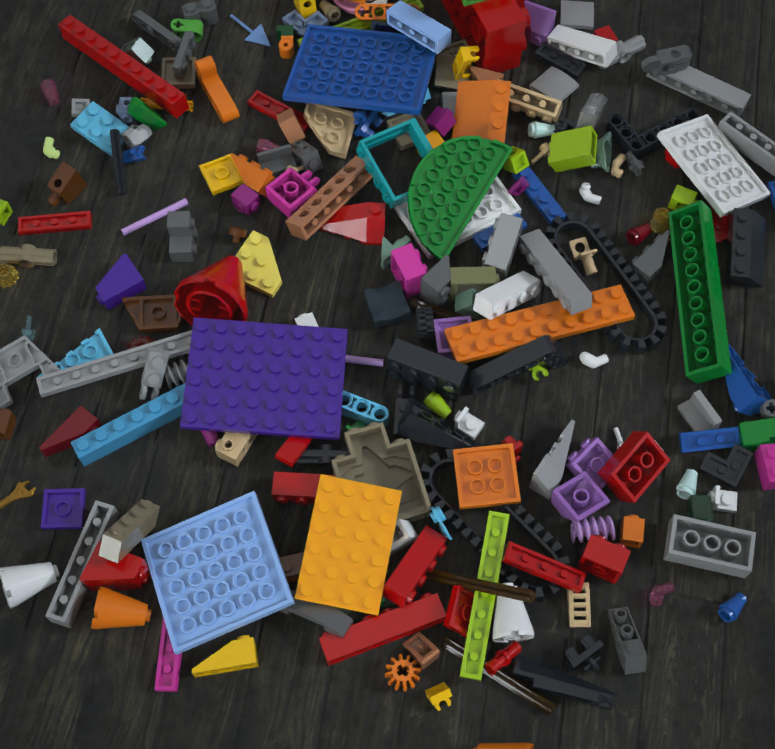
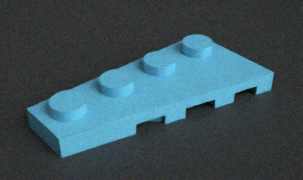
(89, 350)

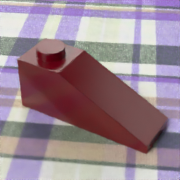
(76, 426)

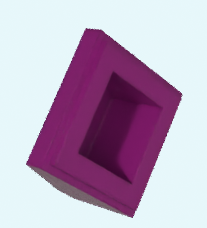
(518, 187)

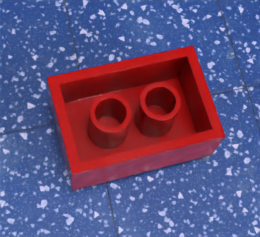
(634, 466)

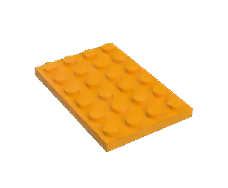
(348, 545)

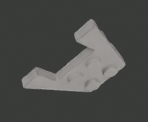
(18, 361)

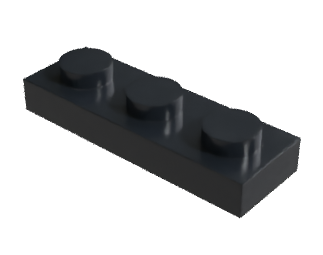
(560, 60)

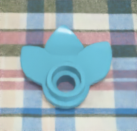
(438, 517)

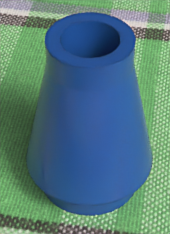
(732, 607)

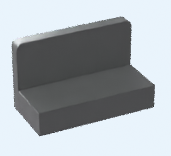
(276, 159)

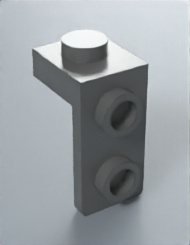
(308, 155)

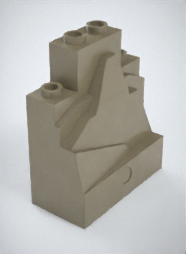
(384, 465)

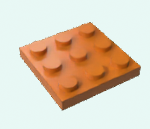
(486, 476)

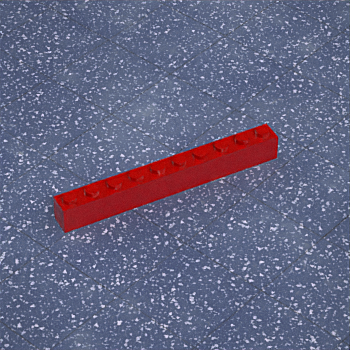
(124, 66)

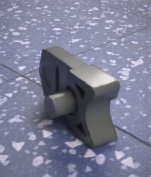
(634, 164)

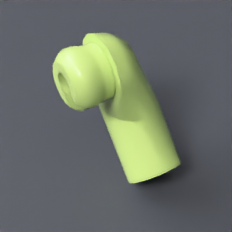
(49, 150)

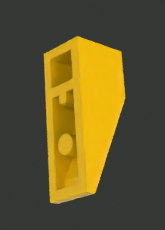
(234, 656)

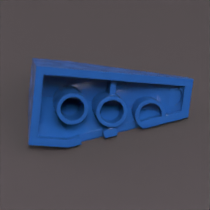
(743, 389)

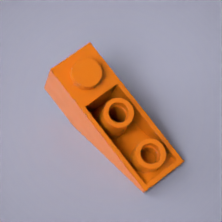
(252, 174)

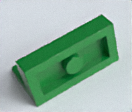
(145, 114)

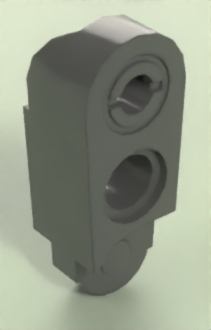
(668, 61)

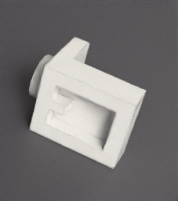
(468, 423)
(723, 500)

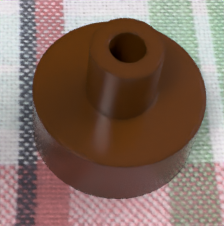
(237, 232)

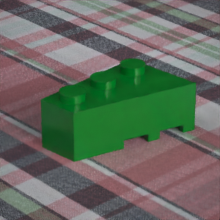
(756, 433)

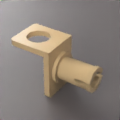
(585, 257)

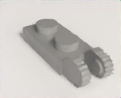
(153, 372)

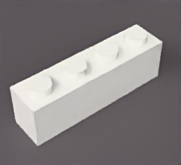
(583, 45)
(506, 295)

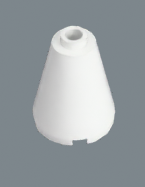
(26, 580)
(511, 620)

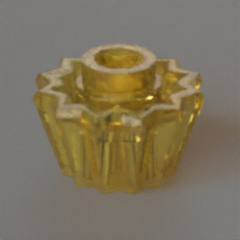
(8, 275)

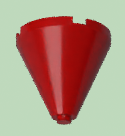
(214, 292)

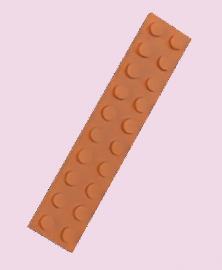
(514, 329)

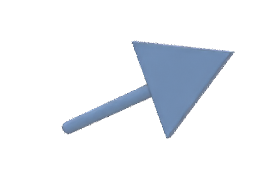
(257, 36)

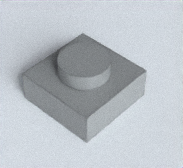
(78, 106)

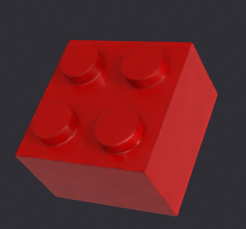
(603, 558)

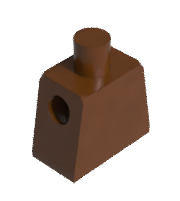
(65, 185)

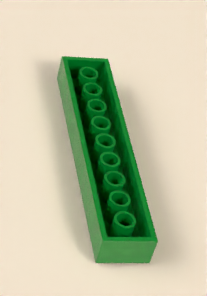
(699, 293)

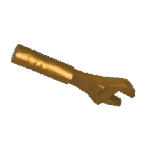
(19, 493)

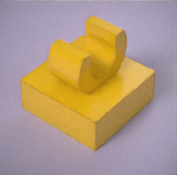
(439, 693)

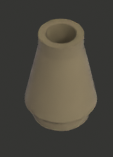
(330, 11)

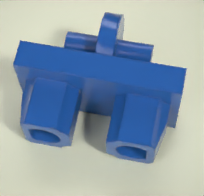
(365, 120)

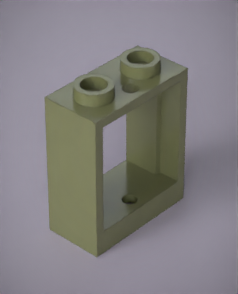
(471, 277)

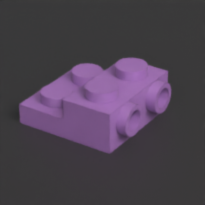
(590, 459)

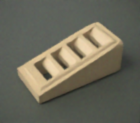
(586, 605)

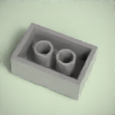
(503, 243)

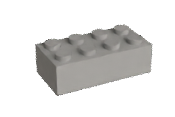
(710, 546)

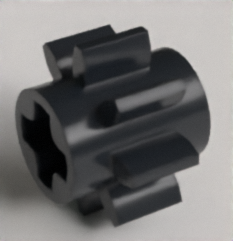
(563, 125)

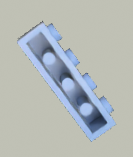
(419, 26)

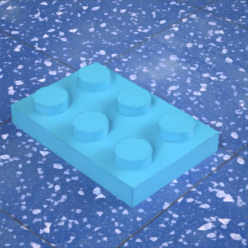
(95, 126)

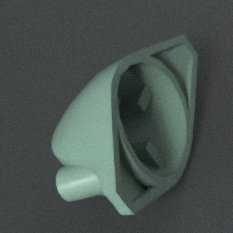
(604, 152)

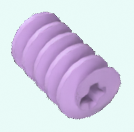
(595, 527)

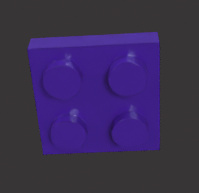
(63, 509)

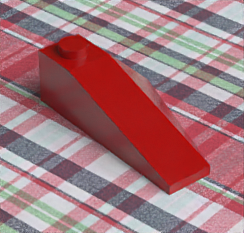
(360, 222)

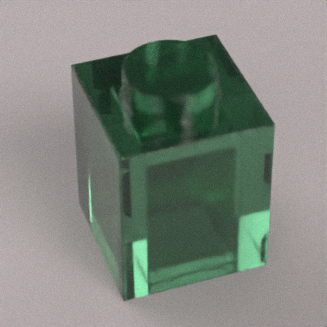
(700, 507)

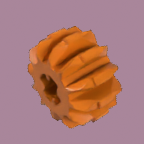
(402, 680)

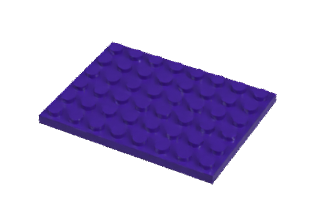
(264, 379)

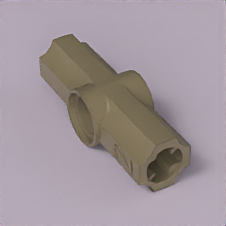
(28, 255)

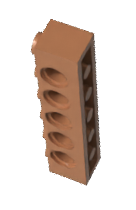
(328, 199)

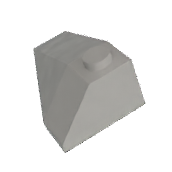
(551, 469)

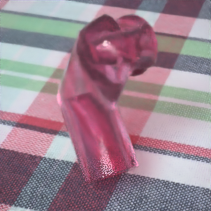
(658, 591)

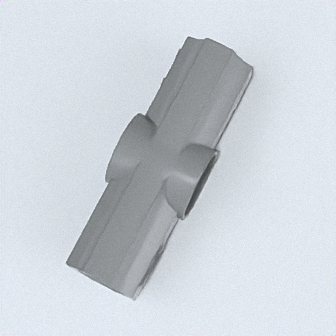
(627, 49)

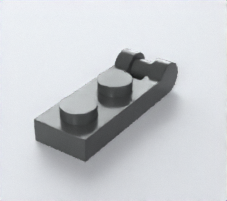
(184, 53)

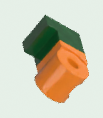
(286, 45)

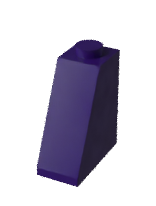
(119, 282)

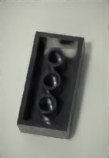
(426, 369)

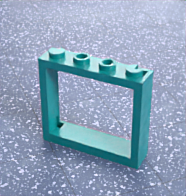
(419, 140)

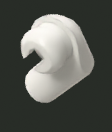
(593, 361)

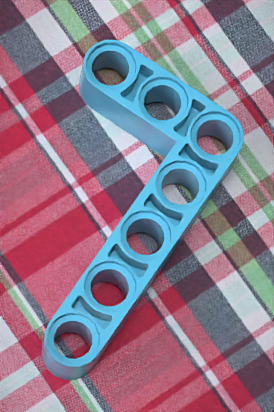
(367, 417)

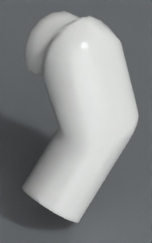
(587, 194)

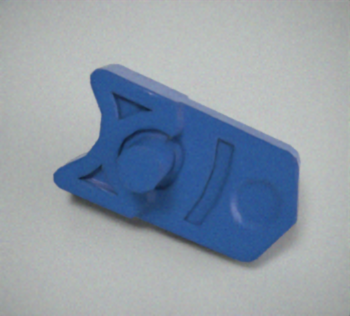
(134, 154)

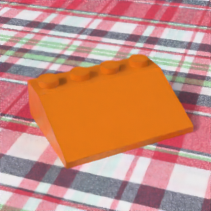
(482, 109)

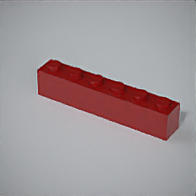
(383, 629)

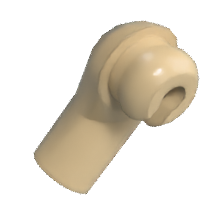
(617, 162)

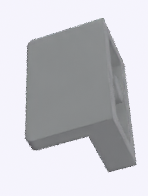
(699, 413)

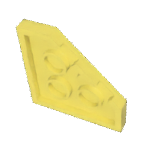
(259, 264)

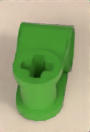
(193, 25)

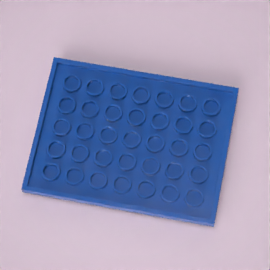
(360, 70)

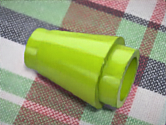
(437, 405)

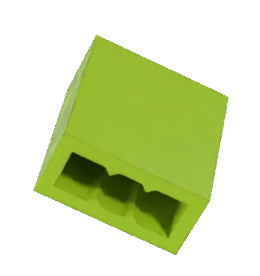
(573, 149)

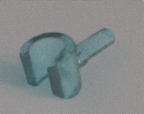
(27, 331)

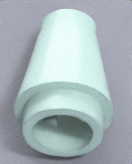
(540, 129)
(687, 484)

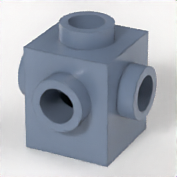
(121, 110)

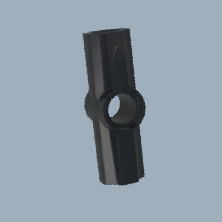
(321, 455)

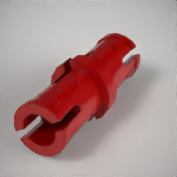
(502, 658)

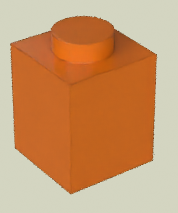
(632, 531)

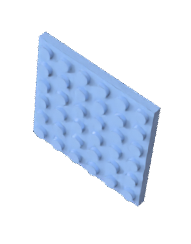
(216, 572)

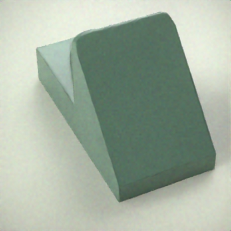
(387, 247)

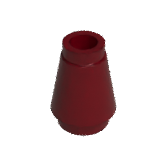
(638, 234)

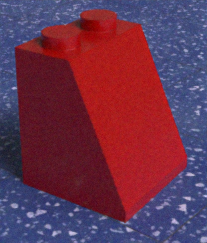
(127, 574)

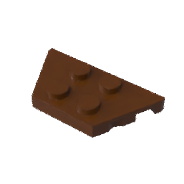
(154, 313)

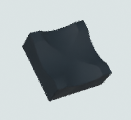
(387, 305)

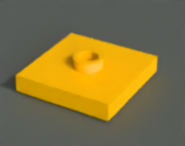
(221, 174)

